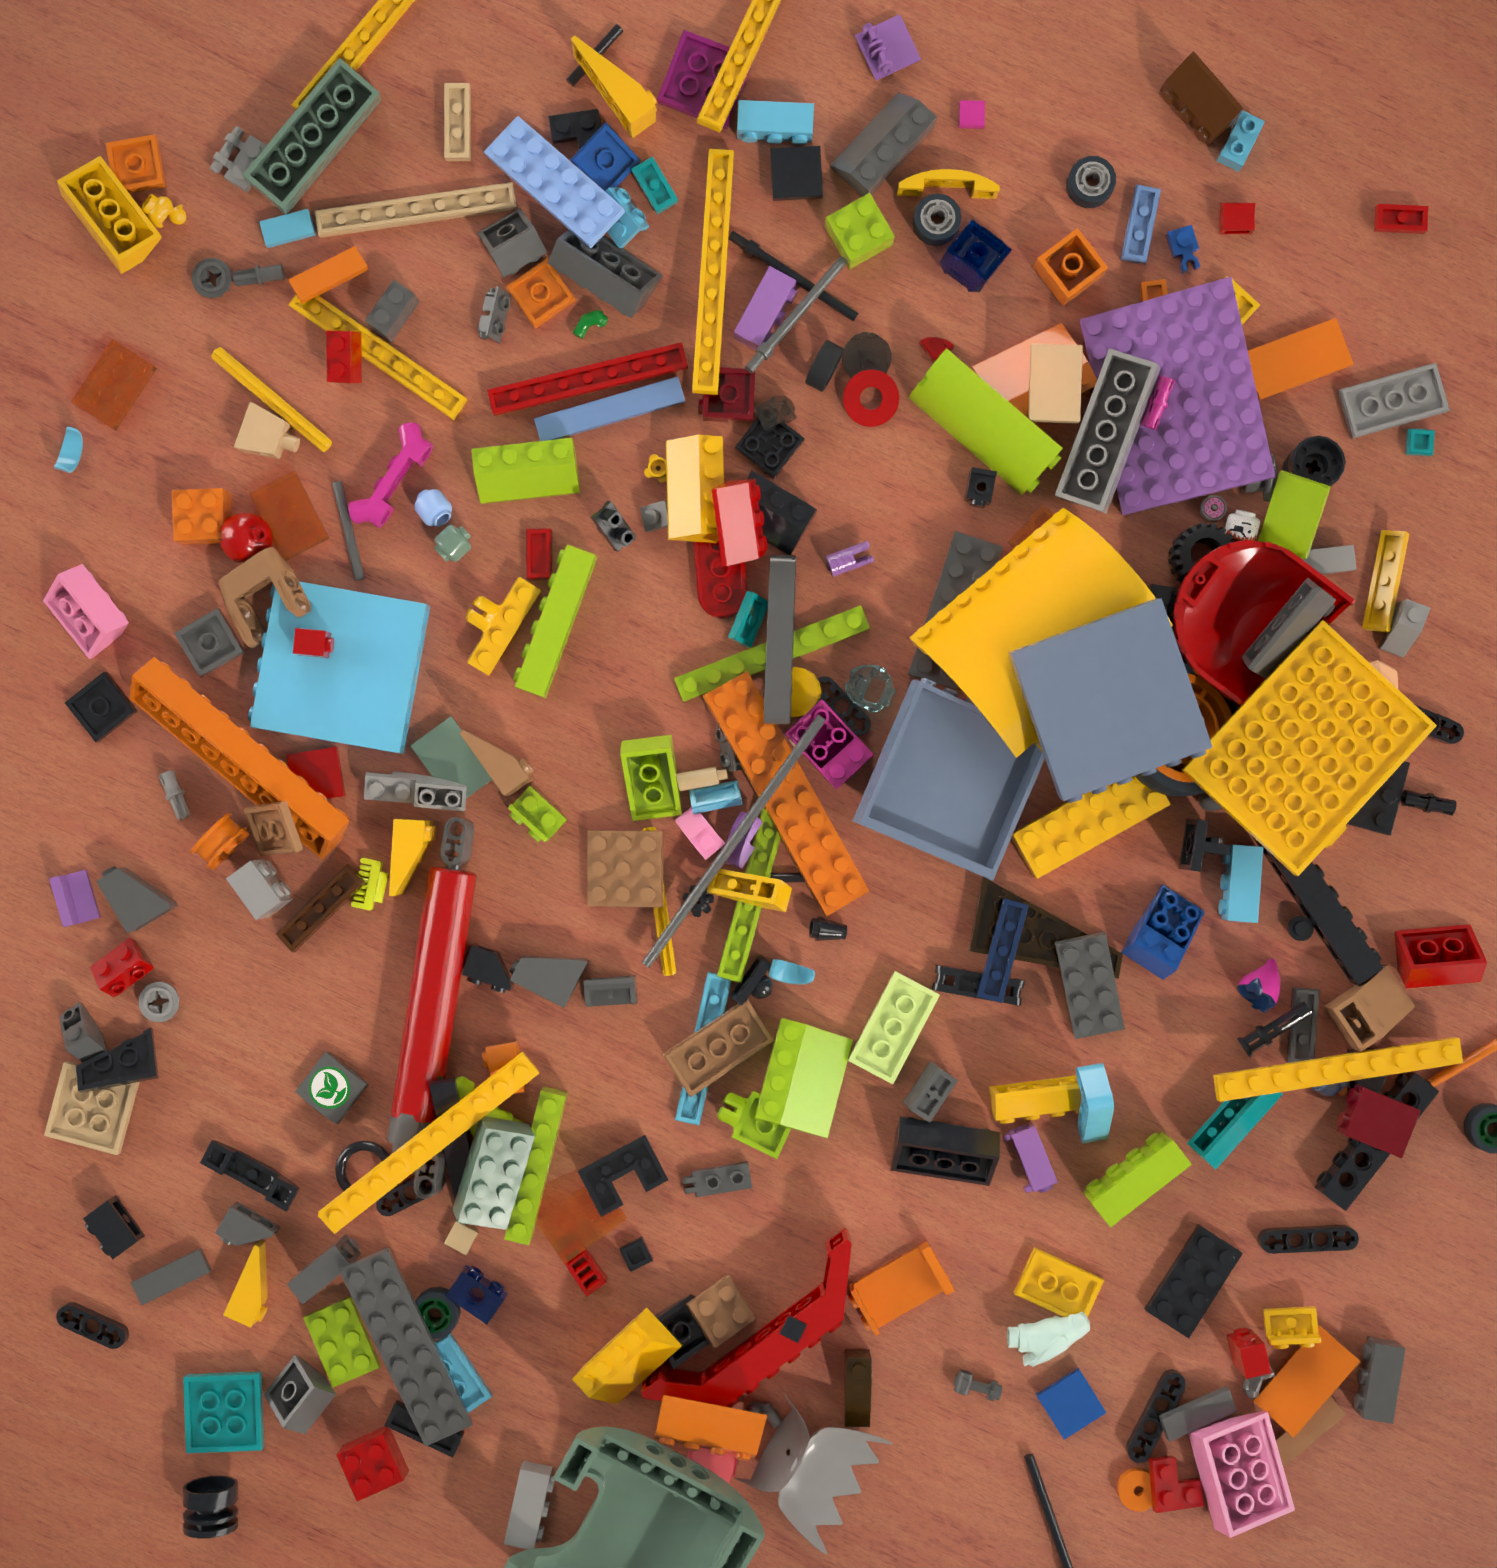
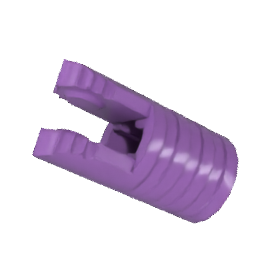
(844, 560)

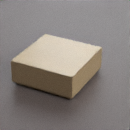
(461, 1237)

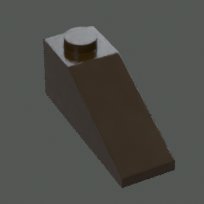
(858, 1388)

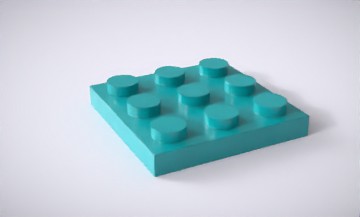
(223, 1412)

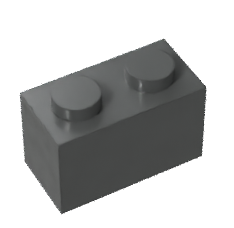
(392, 311)

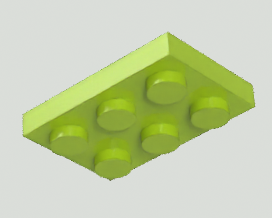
(342, 1341)

